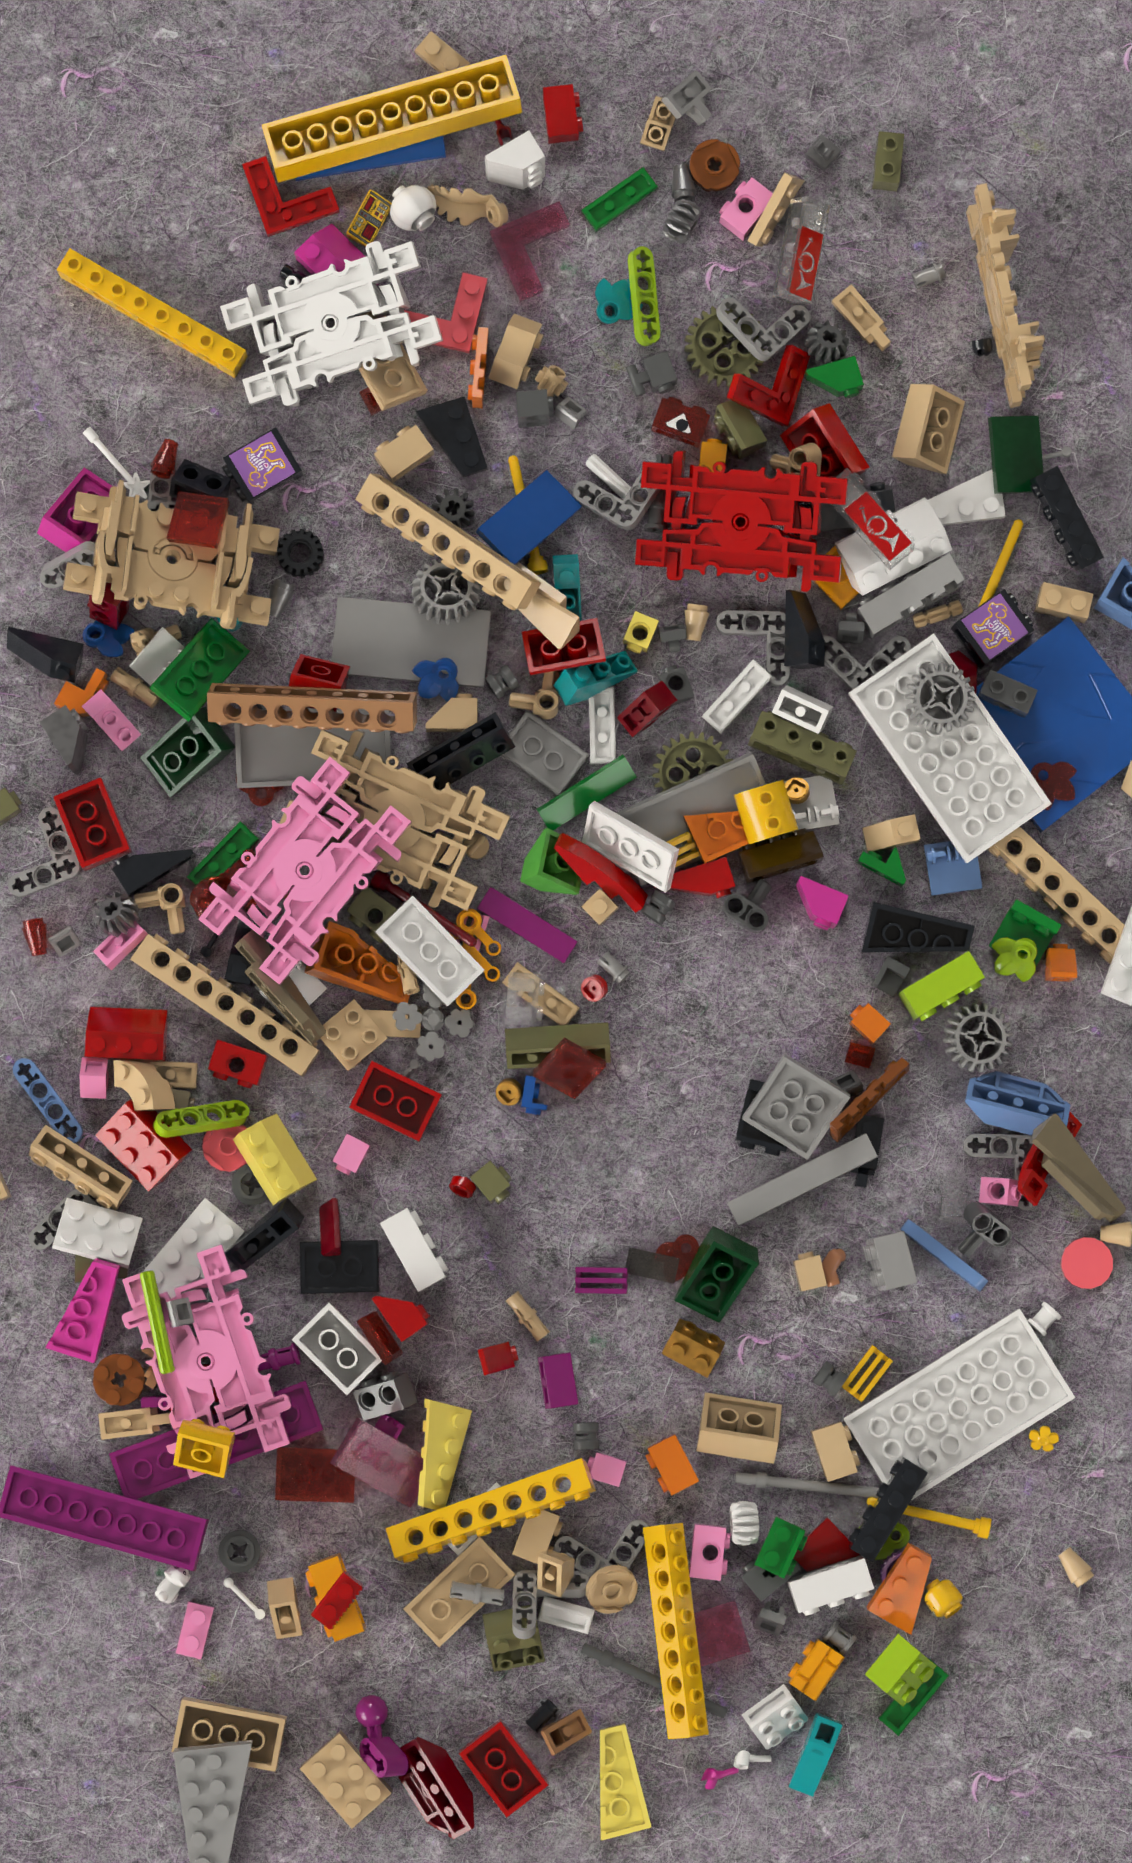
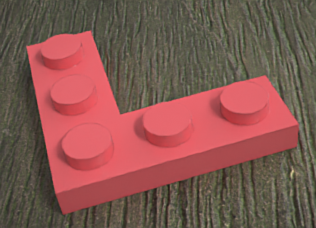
(459, 331)

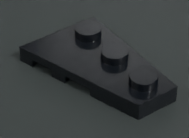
(455, 432)

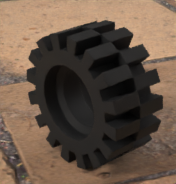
(307, 567)

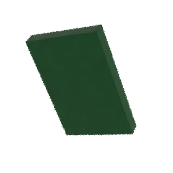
(1015, 452)

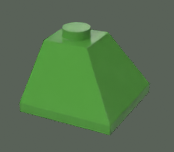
(547, 869)

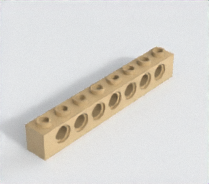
(522, 584)
(1066, 885)
(146, 958)

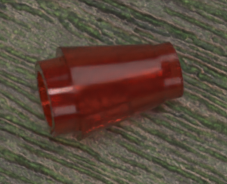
(165, 459)
(36, 935)

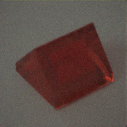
(859, 1054)

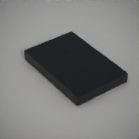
(350, 1272)

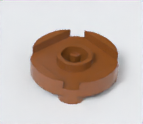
(700, 161)
(123, 1365)

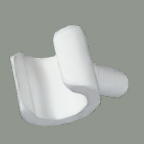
(743, 1758)

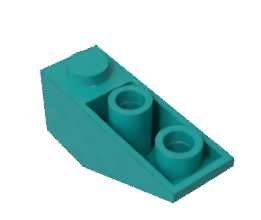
(567, 580)
(586, 681)
(815, 1754)

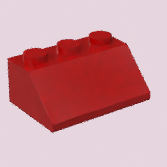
(826, 431)
(581, 650)
(126, 1034)
(402, 1315)

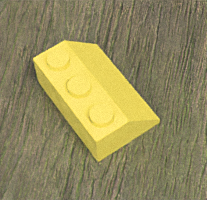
(274, 1159)

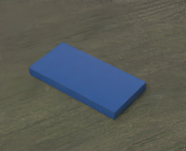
(529, 518)

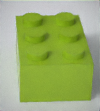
(942, 987)

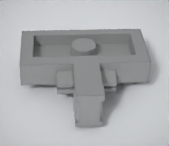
(688, 98)

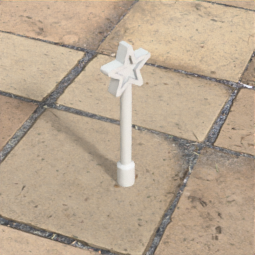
(132, 484)

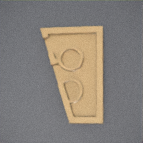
(775, 209)

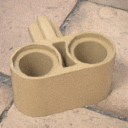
(796, 457)

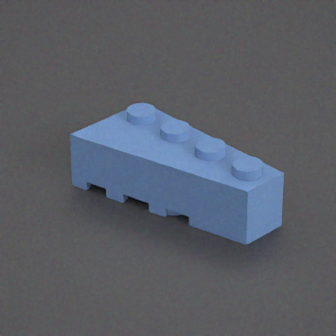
(1117, 595)

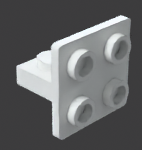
(775, 1717)

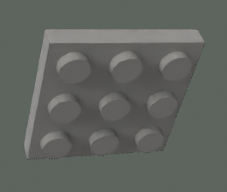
(796, 1106)

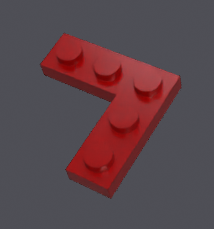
(280, 215)
(780, 401)

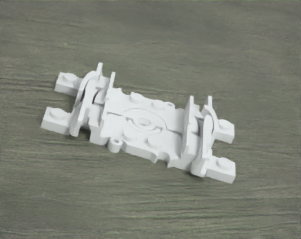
(350, 341)

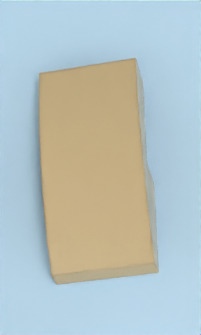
(658, 126)

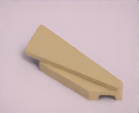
(548, 611)

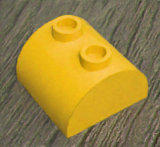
(765, 811)
(203, 1447)

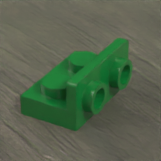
(781, 1547)

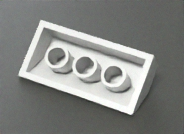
(868, 572)

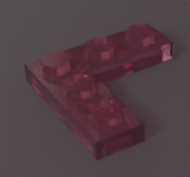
(512, 238)

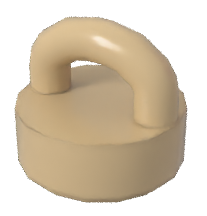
(478, 846)

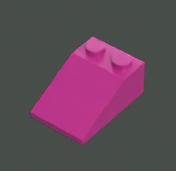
(58, 522)

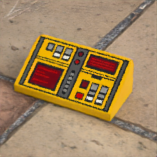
(369, 218)

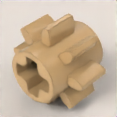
(552, 380)

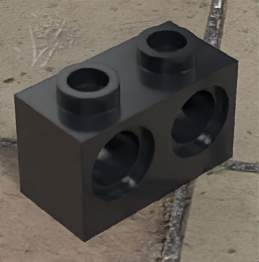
(198, 480)

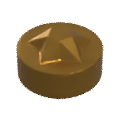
(797, 790)
(509, 1091)

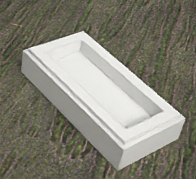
(566, 1615)

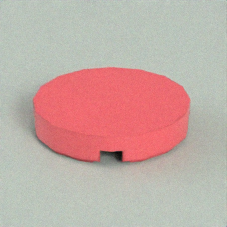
(221, 1150)
(1086, 1263)

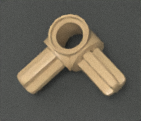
(142, 637)
(533, 702)
(174, 909)

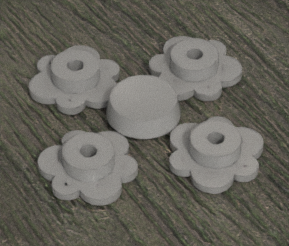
(432, 1020)

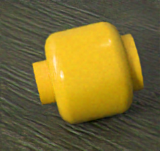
(943, 1598)

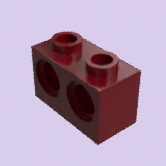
(111, 610)
(647, 708)

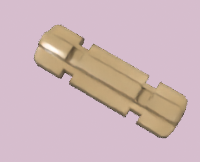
(937, 614)

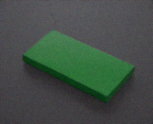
(204, 661)

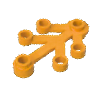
(476, 929)

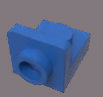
(531, 1091)

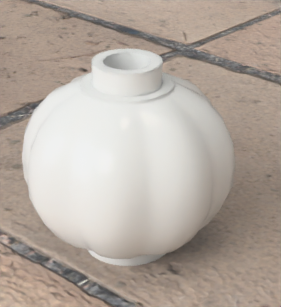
(413, 208)

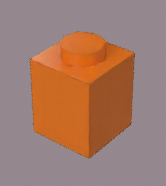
(868, 1022)

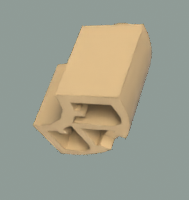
(515, 351)
(144, 1085)

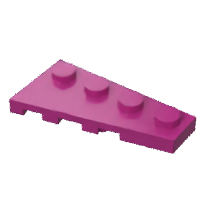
(86, 1316)

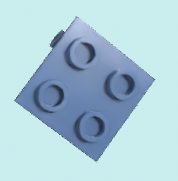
(949, 871)

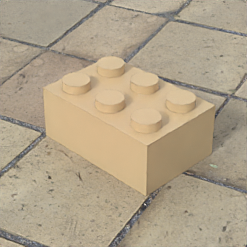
(345, 1779)

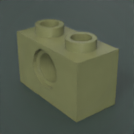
(888, 161)
(366, 903)

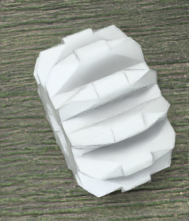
(744, 1523)

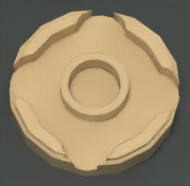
(611, 1589)

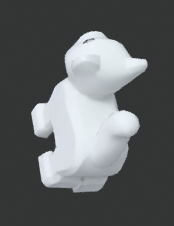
(169, 1587)

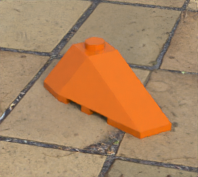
(355, 965)

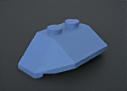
(1014, 1102)

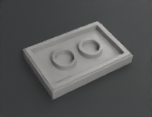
(544, 753)

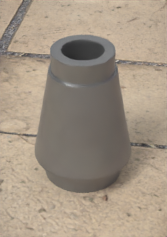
(682, 183)
(280, 595)

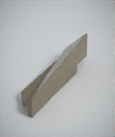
(284, 996)
(1075, 1170)

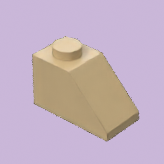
(455, 715)
(891, 833)
(554, 1572)
(284, 1608)

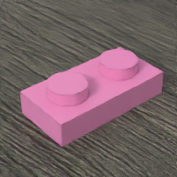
(115, 949)
(195, 1630)

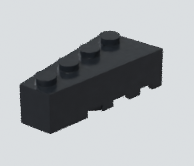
(911, 931)

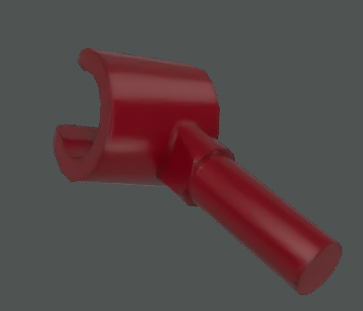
(502, 131)

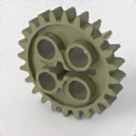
(712, 328)
(708, 755)

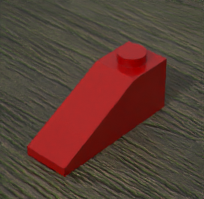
(705, 879)
(497, 1357)

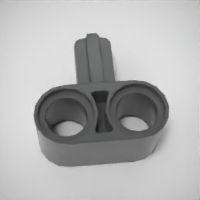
(750, 906)
(983, 1229)

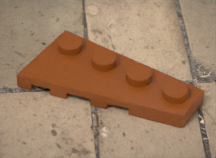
(868, 1099)

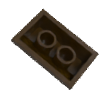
(780, 855)

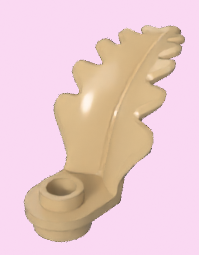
(468, 206)

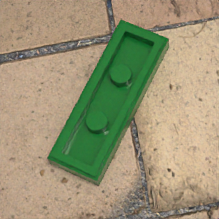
(619, 199)
(224, 854)
(898, 1716)

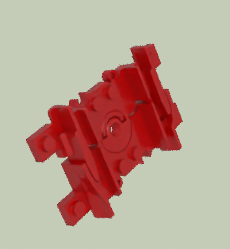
(745, 495)

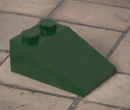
(187, 752)
(717, 1274)

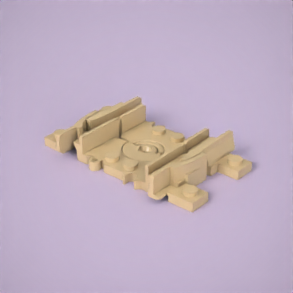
(1014, 342)
(148, 574)
(424, 806)

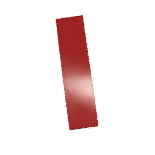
(595, 867)

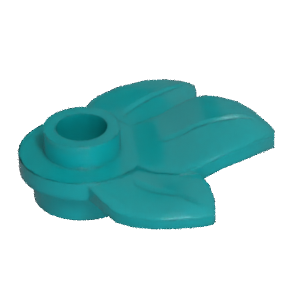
(617, 298)

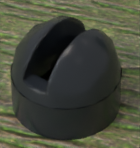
(982, 346)

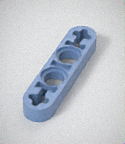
(46, 1102)
(944, 1255)

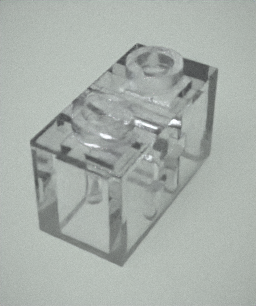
(517, 985)

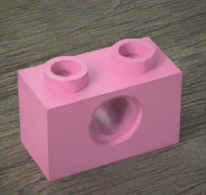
(741, 222)
(111, 720)
(708, 1568)

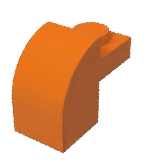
(76, 697)

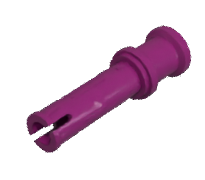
(280, 1357)

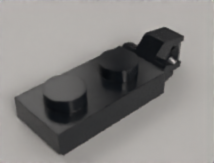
(873, 1128)

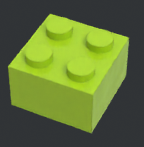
(901, 1670)

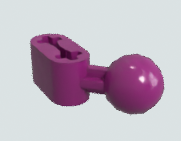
(379, 1751)

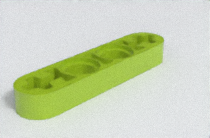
(647, 296)
(203, 1122)

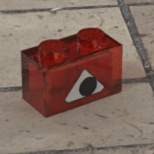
(681, 422)

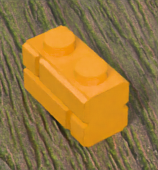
(815, 1669)

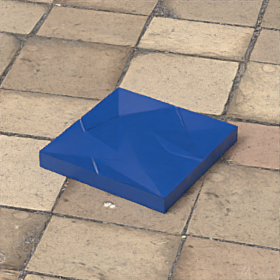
(1075, 718)

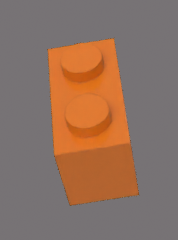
(672, 1465)

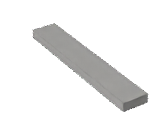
(802, 1179)

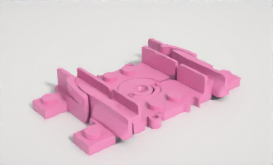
(331, 874)
(229, 1346)

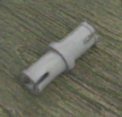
(477, 1593)

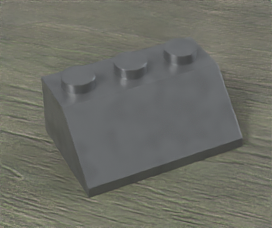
(67, 734)

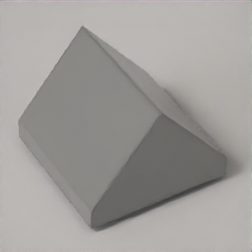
(570, 412)
(64, 941)
(179, 1312)

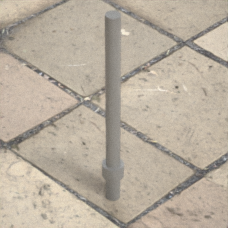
(761, 1480)

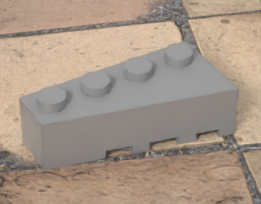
(911, 595)

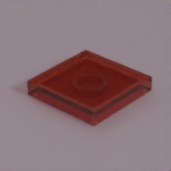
(198, 520)
(569, 1068)
(380, 1337)

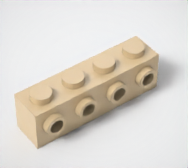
(80, 1168)

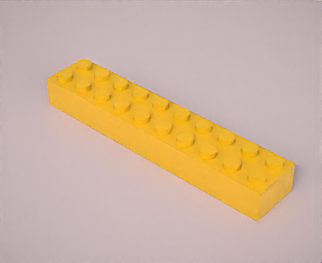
(392, 118)

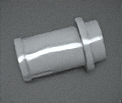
(929, 275)
(614, 968)

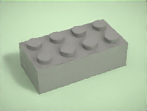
(889, 1261)

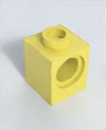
(644, 622)

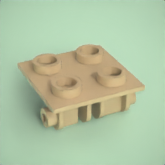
(352, 1035)

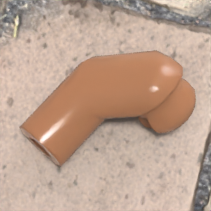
(831, 1264)

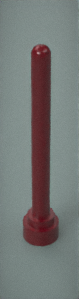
(382, 882)

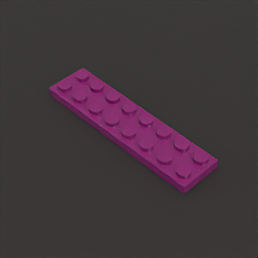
(150, 1467)
(103, 1518)

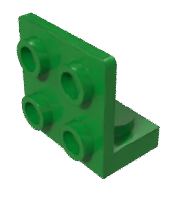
(1028, 923)

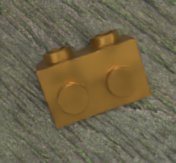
(693, 1347)

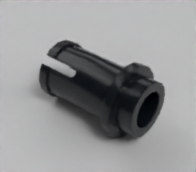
(542, 1715)

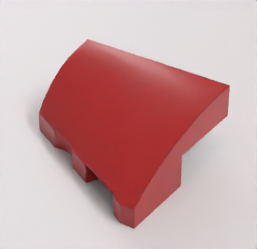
(824, 1547)

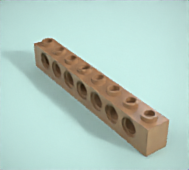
(322, 699)

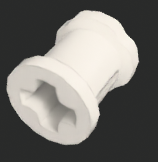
(1044, 1318)

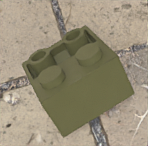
(739, 428)
(507, 1649)

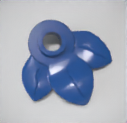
(110, 639)
(435, 682)

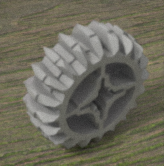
(432, 578)
(947, 708)
(979, 1026)

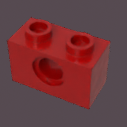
(225, 1053)

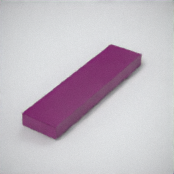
(527, 925)

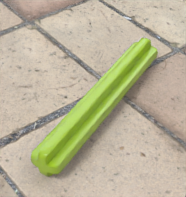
(157, 1322)

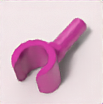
(713, 1775)

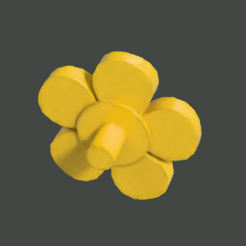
(1044, 1438)

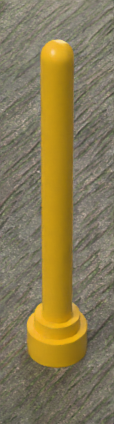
(1002, 561)
(536, 562)
(978, 1526)

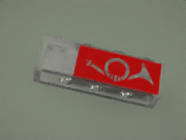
(801, 251)
(873, 523)

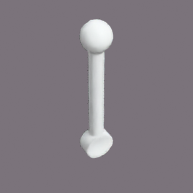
(229, 1583)

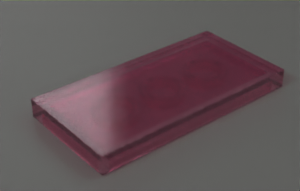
(380, 1462)

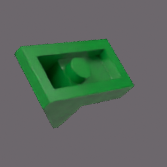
(891, 870)

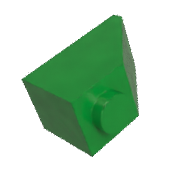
(837, 377)

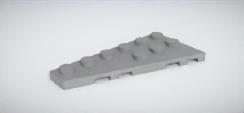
(211, 1796)

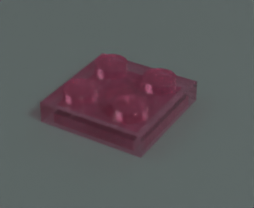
(720, 1633)

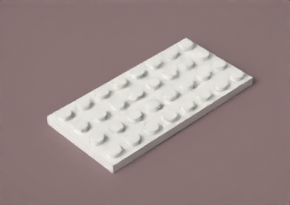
(963, 775)
(962, 1403)

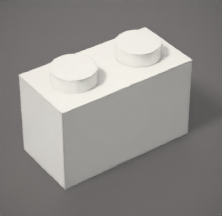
(802, 709)

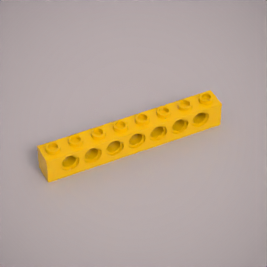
(152, 313)
(402, 1534)
(675, 1631)

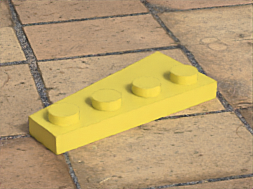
(444, 1438)
(621, 1794)

